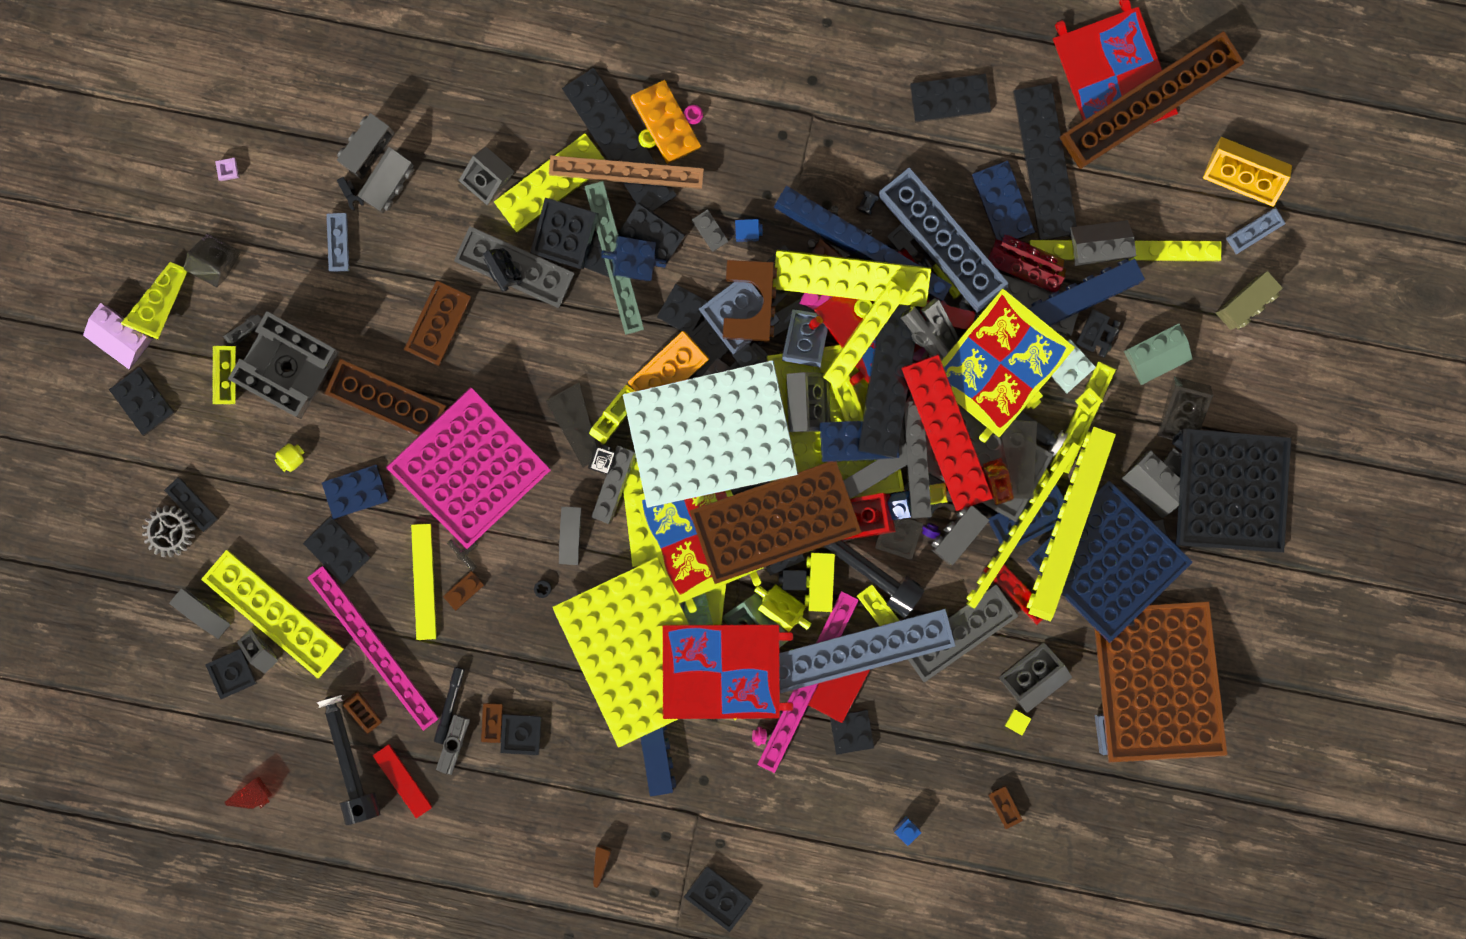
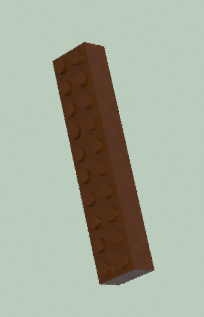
(1151, 100)

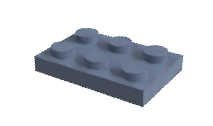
(803, 343)

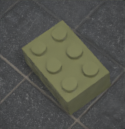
(1249, 301)

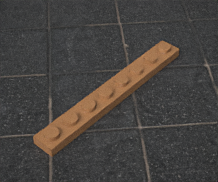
(626, 172)

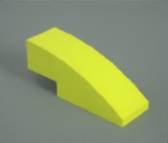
(611, 418)

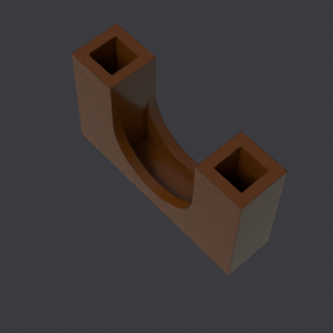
(760, 275)

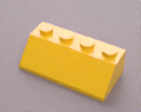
(1247, 171)

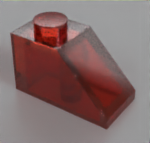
(998, 481)
(251, 795)

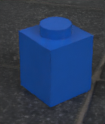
(748, 230)
(900, 505)
(906, 830)

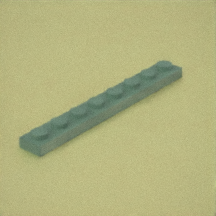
(608, 236)

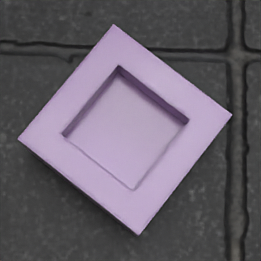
(227, 169)

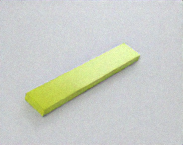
(1081, 420)
(423, 581)

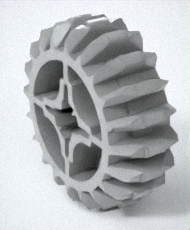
(164, 525)

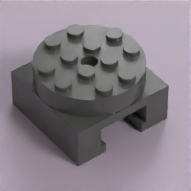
(273, 348)

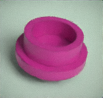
(693, 114)
(759, 736)

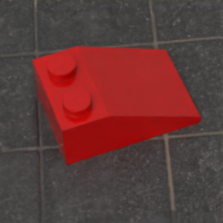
(873, 515)

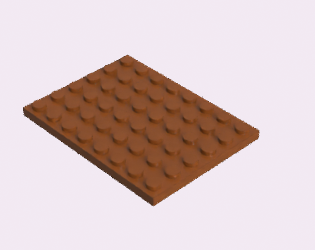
(1162, 686)

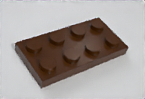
(437, 323)

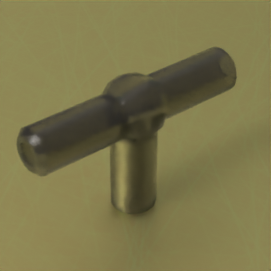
(462, 554)

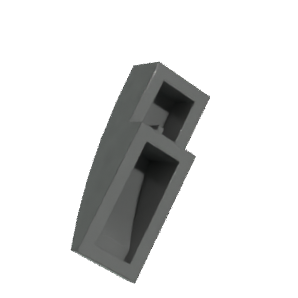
(570, 535)
(200, 613)

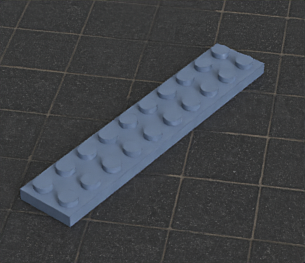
(864, 650)

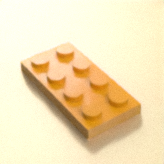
(665, 121)
(673, 364)

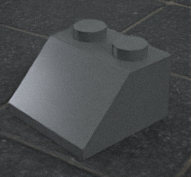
(486, 175)

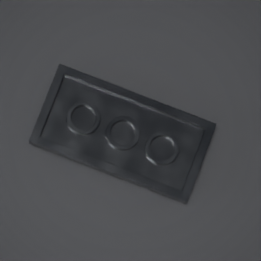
(950, 98)

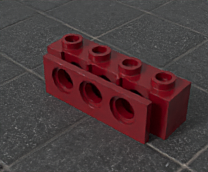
(1028, 263)

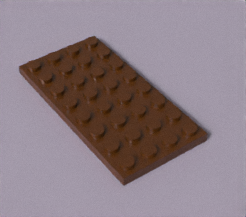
(775, 522)

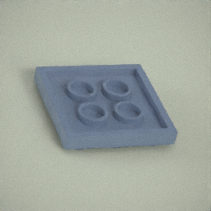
(737, 302)

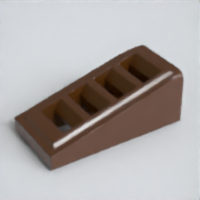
(362, 701)
(601, 859)

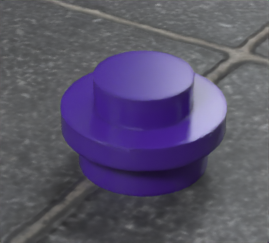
(931, 530)

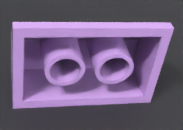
(115, 339)

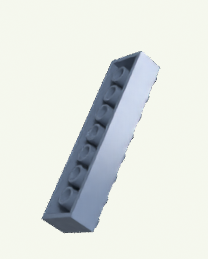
(943, 239)

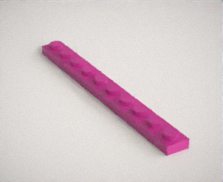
(373, 648)
(800, 697)

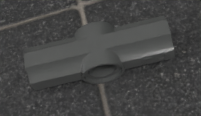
(924, 332)
(456, 732)

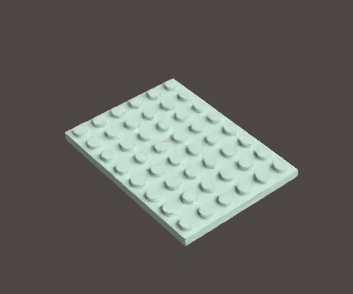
(710, 434)

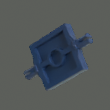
(633, 258)

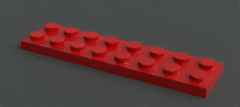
(947, 432)

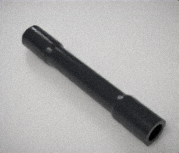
(443, 726)

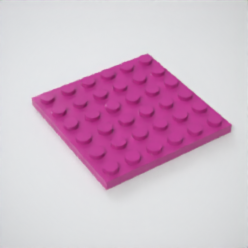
(468, 468)

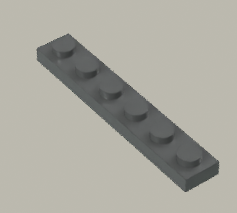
(917, 462)

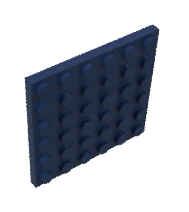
(1117, 564)

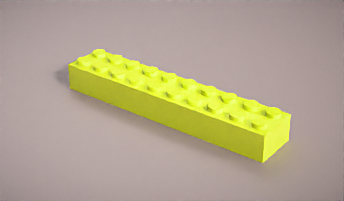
(1070, 528)

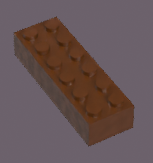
(383, 398)

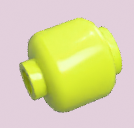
(289, 457)

